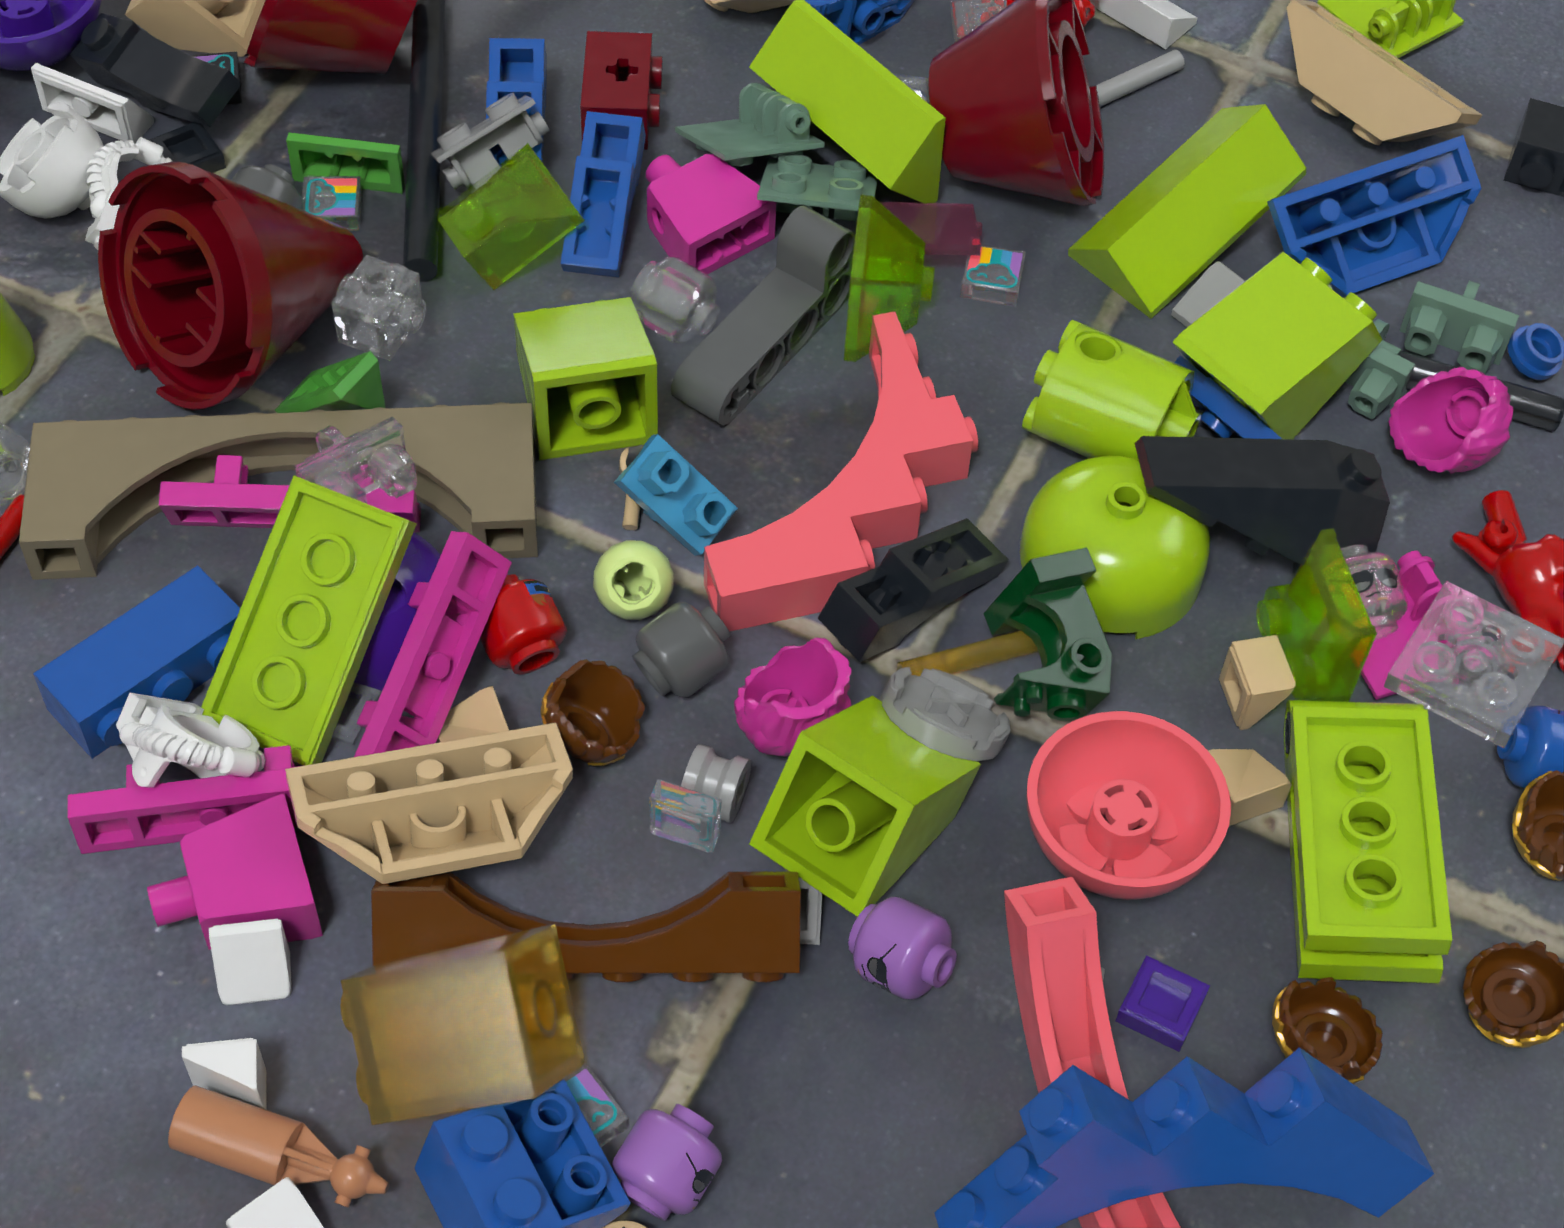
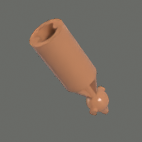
(266, 1146)

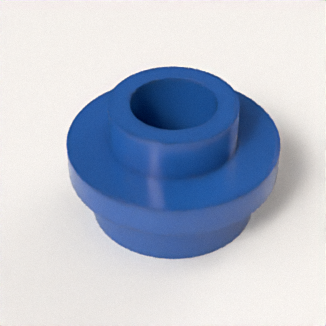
(1536, 351)

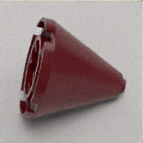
(213, 279)

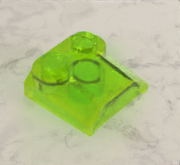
(1320, 623)

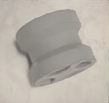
(718, 778)

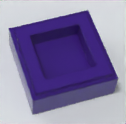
(1162, 1003)

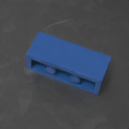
(151, 650)

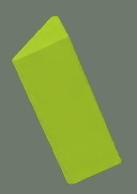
(855, 101)
(1191, 207)

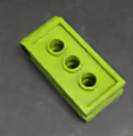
(1365, 842)

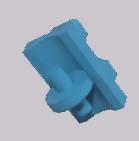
(676, 495)

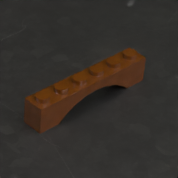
(733, 926)

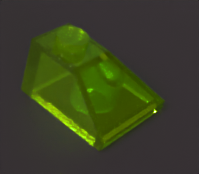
(509, 217)
(884, 275)

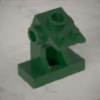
(1056, 613)

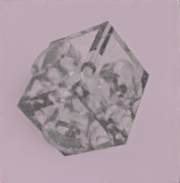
(378, 307)

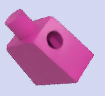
(706, 211)
(240, 873)

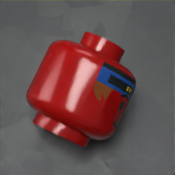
(523, 627)

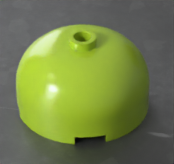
(1142, 549)

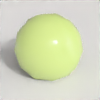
(633, 580)

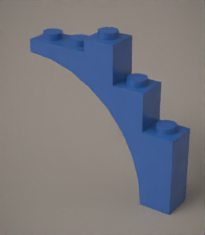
(1193, 1130)

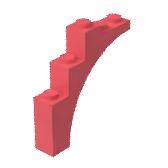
(869, 505)

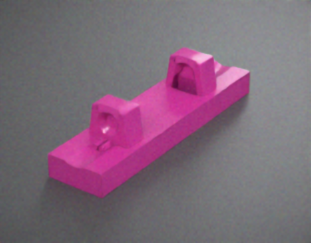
(239, 504)
(436, 647)
(171, 809)

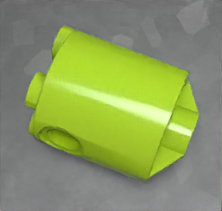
(1108, 395)

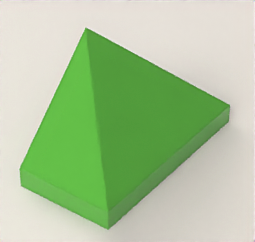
(324, 156)
(340, 386)

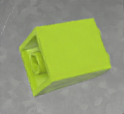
(1282, 342)
(587, 377)
(859, 804)

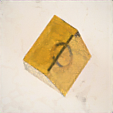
(462, 1026)

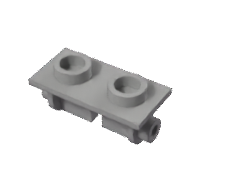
(469, 148)

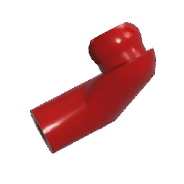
(1503, 522)

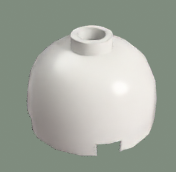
(49, 164)

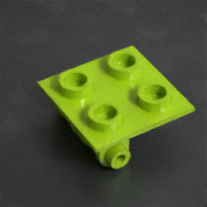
(1397, 24)

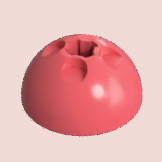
(1127, 804)

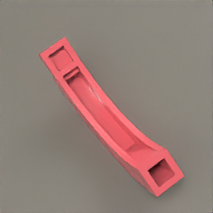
(1067, 1012)

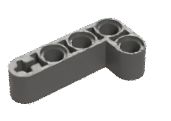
(772, 320)

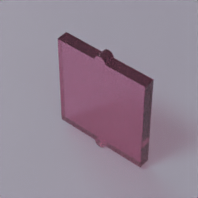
(943, 226)

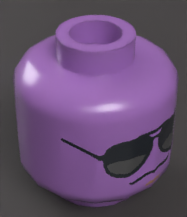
(902, 947)
(667, 1161)

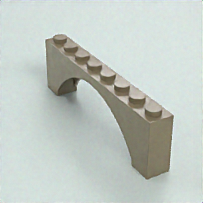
(104, 477)

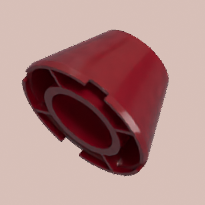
(329, 35)
(1022, 104)

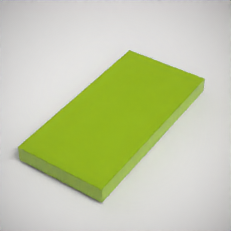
(308, 619)

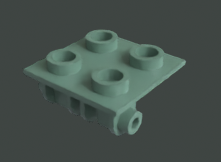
(765, 126)
(797, 182)

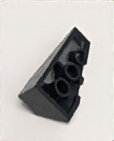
(1270, 489)

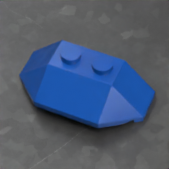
(1380, 217)

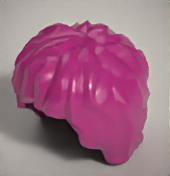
(1452, 420)
(792, 694)

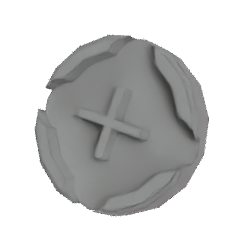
(945, 714)

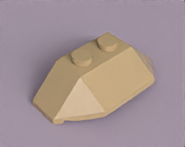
(1368, 82)
(435, 802)

